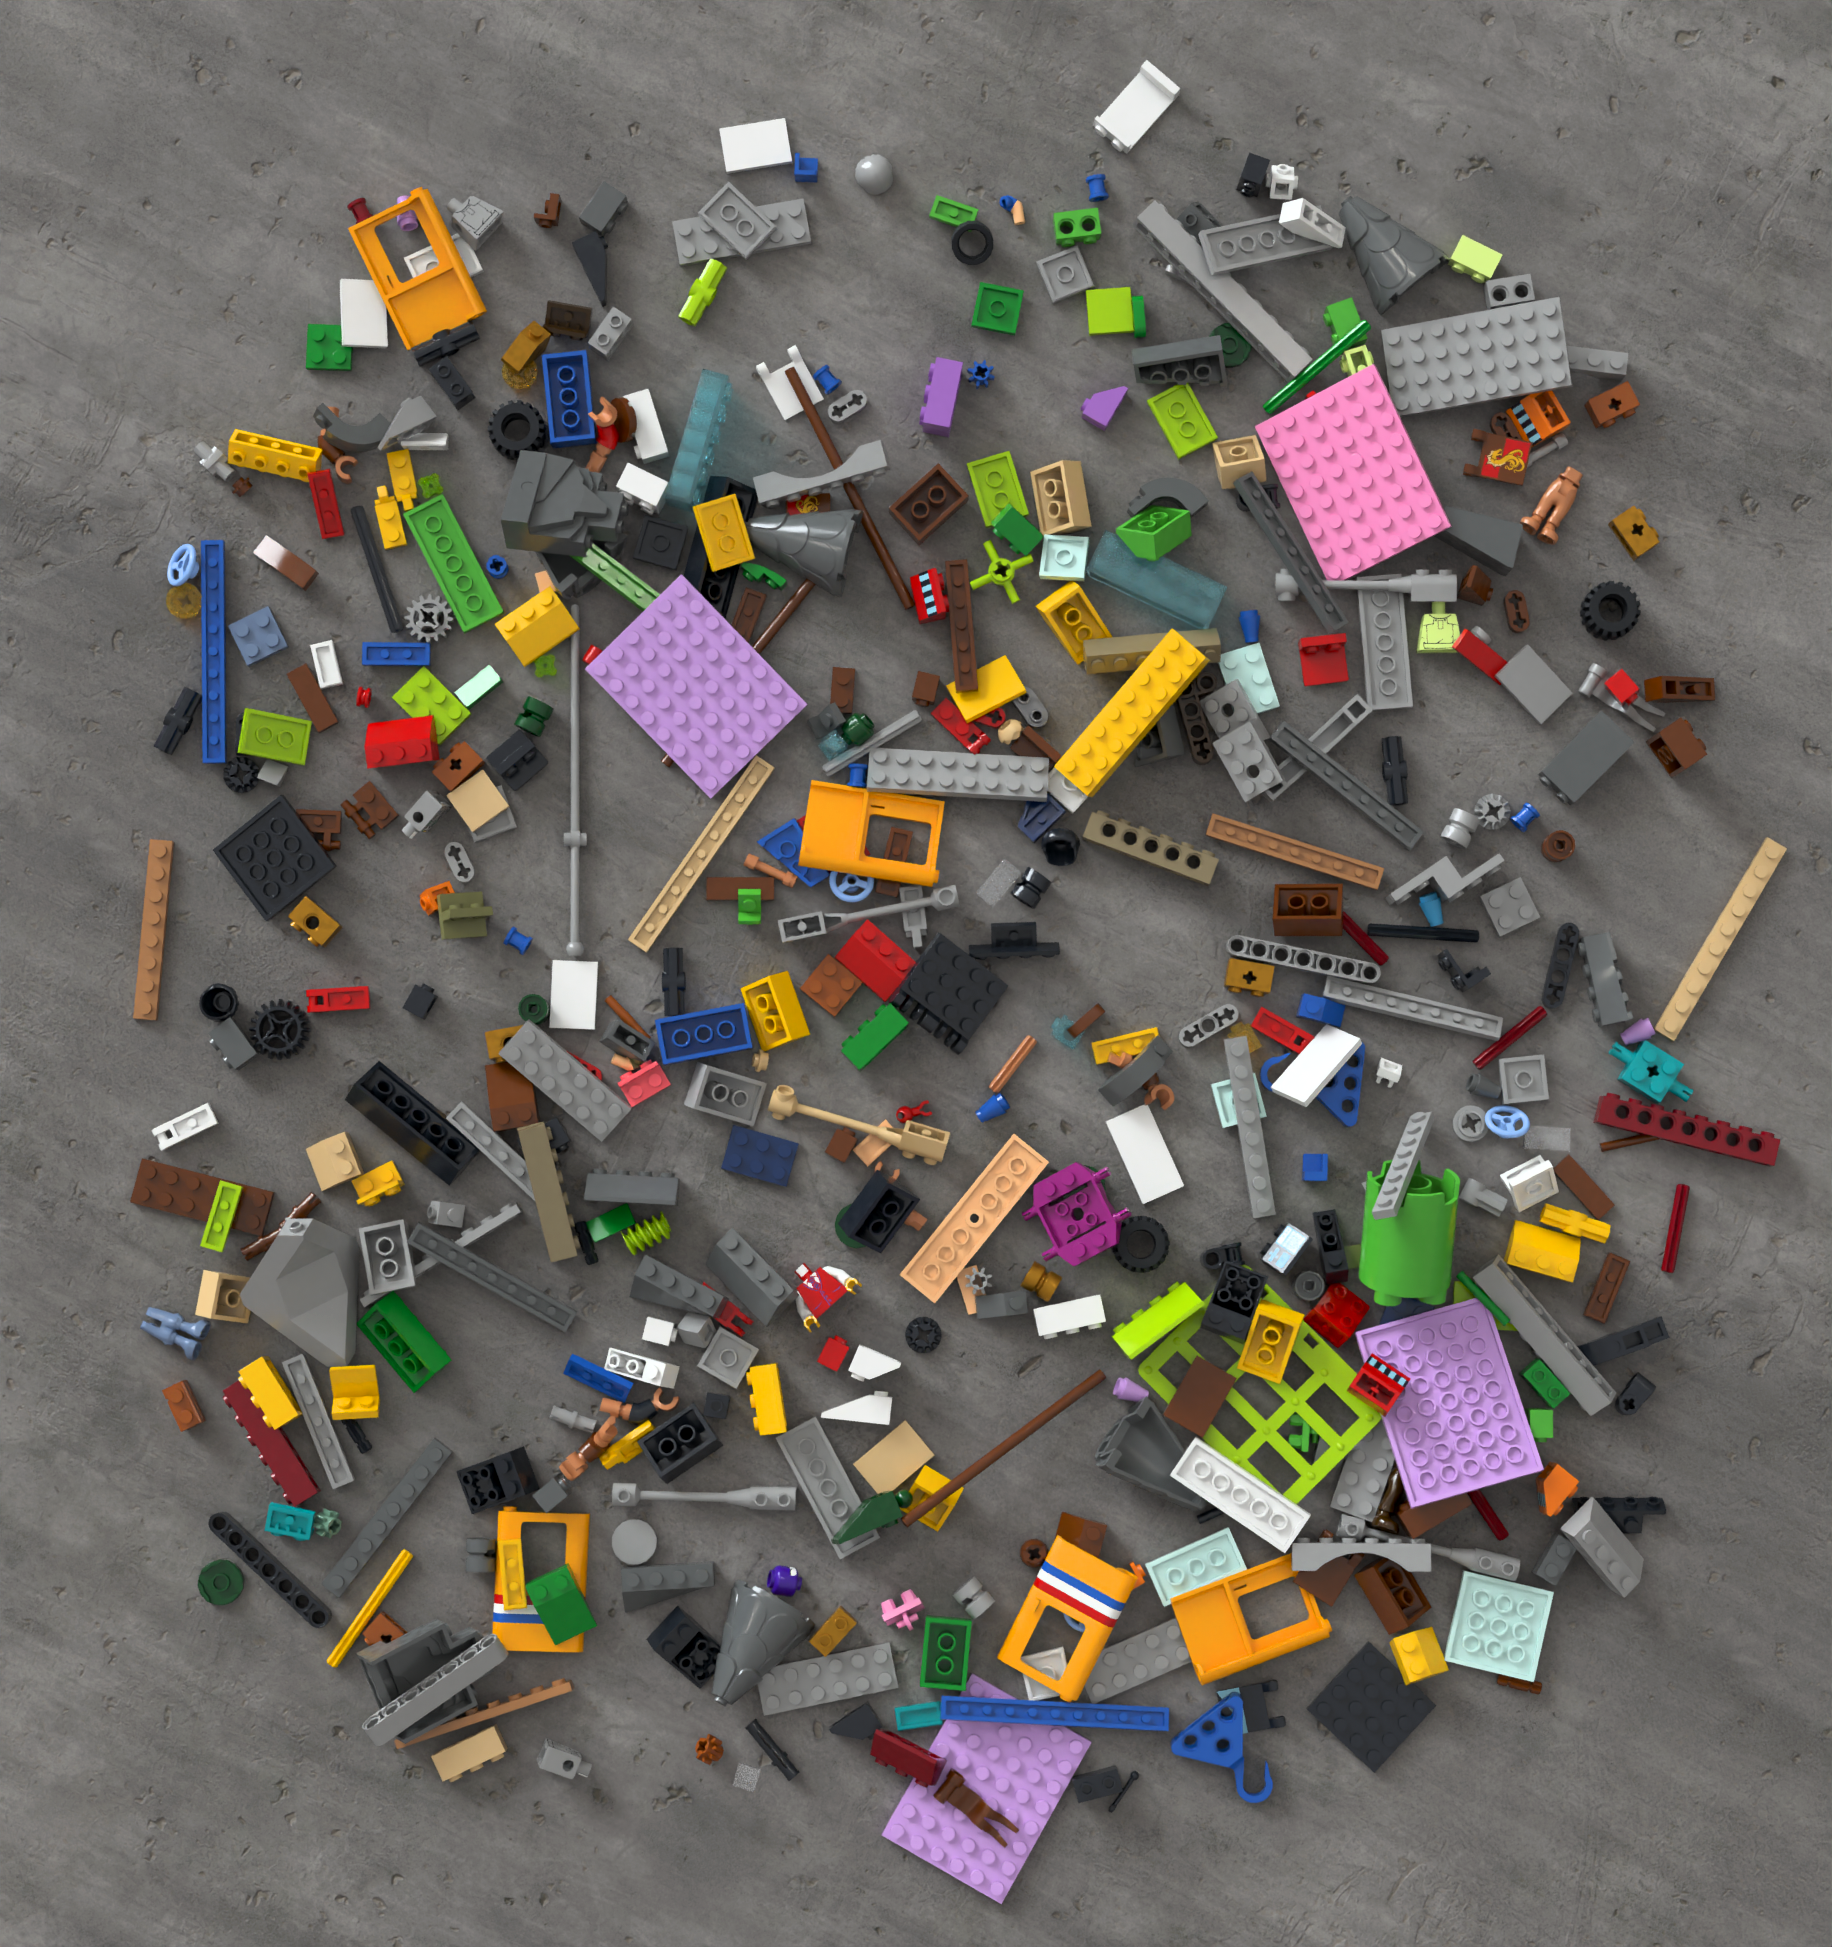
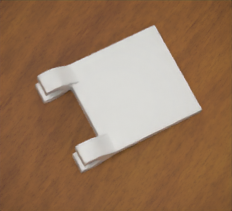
(781, 389)

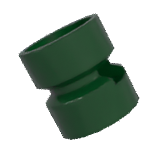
(534, 716)
(534, 1008)

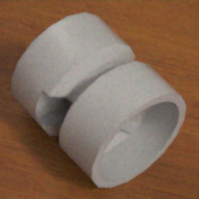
(1461, 826)
(973, 1597)

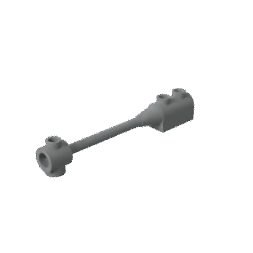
(1421, 586)
(822, 923)
(754, 1497)
(1474, 1559)

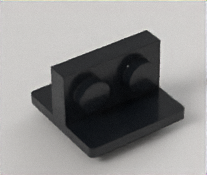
(517, 760)

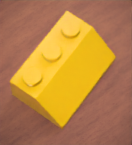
(537, 626)
(775, 1011)
(1543, 1251)
(270, 1392)
(767, 1399)

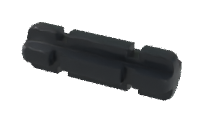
(586, 1242)
(357, 1435)

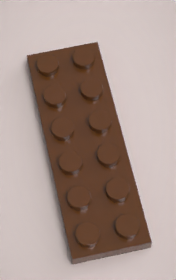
(193, 1195)

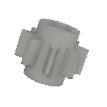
(972, 1278)

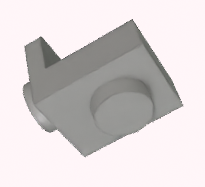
(446, 1213)

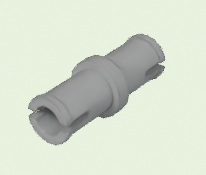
(572, 1419)

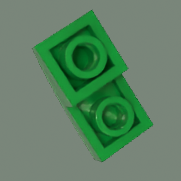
(757, 573)

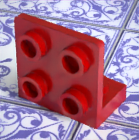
(1323, 659)
(1337, 1314)

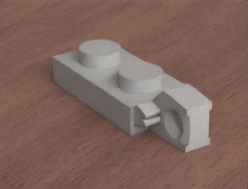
(915, 919)

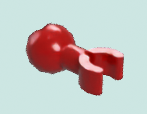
(908, 1113)

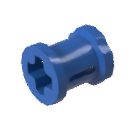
(1097, 188)
(827, 379)
(503, 568)
(857, 775)
(1524, 817)
(518, 940)

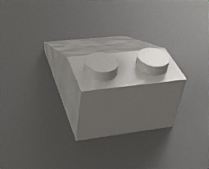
(725, 1094)
(388, 1256)

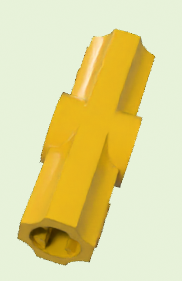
(1574, 1223)

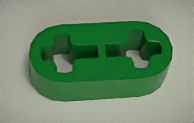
(1138, 316)

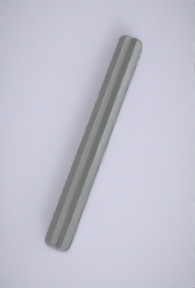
(874, 742)

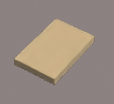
(894, 1458)

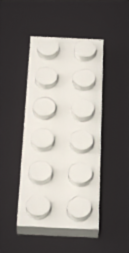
(1240, 1494)

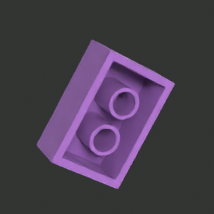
(941, 396)

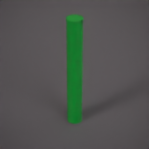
(1483, 1298)

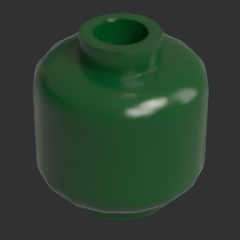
(857, 729)

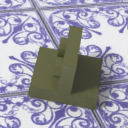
(462, 915)

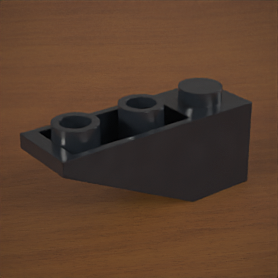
(1330, 1247)

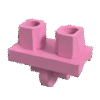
(894, 1615)

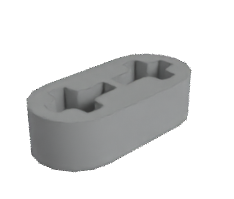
(844, 402)
(465, 860)

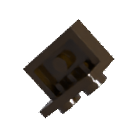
(568, 320)

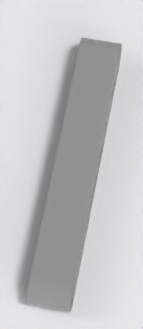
(1313, 959)
(435, 1689)

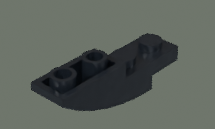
(1625, 1341)

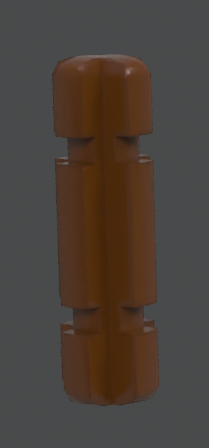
(1520, 1684)

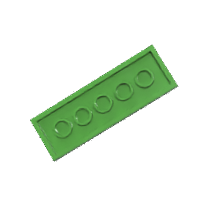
(453, 563)

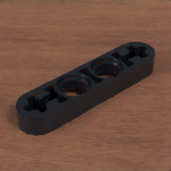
(1563, 966)

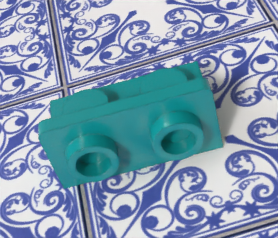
(290, 1521)

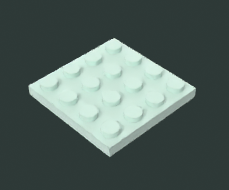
(1498, 1626)

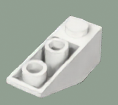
(641, 1368)

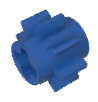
(983, 368)

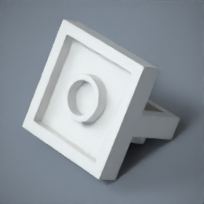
(1530, 1182)

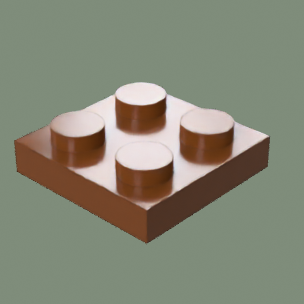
(831, 985)

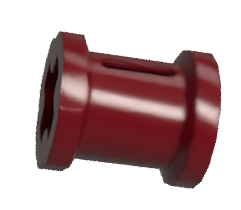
(359, 210)

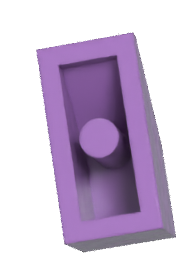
(1103, 406)

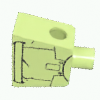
(1438, 631)

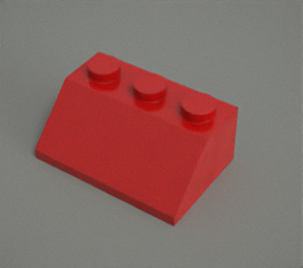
(401, 742)
(875, 960)

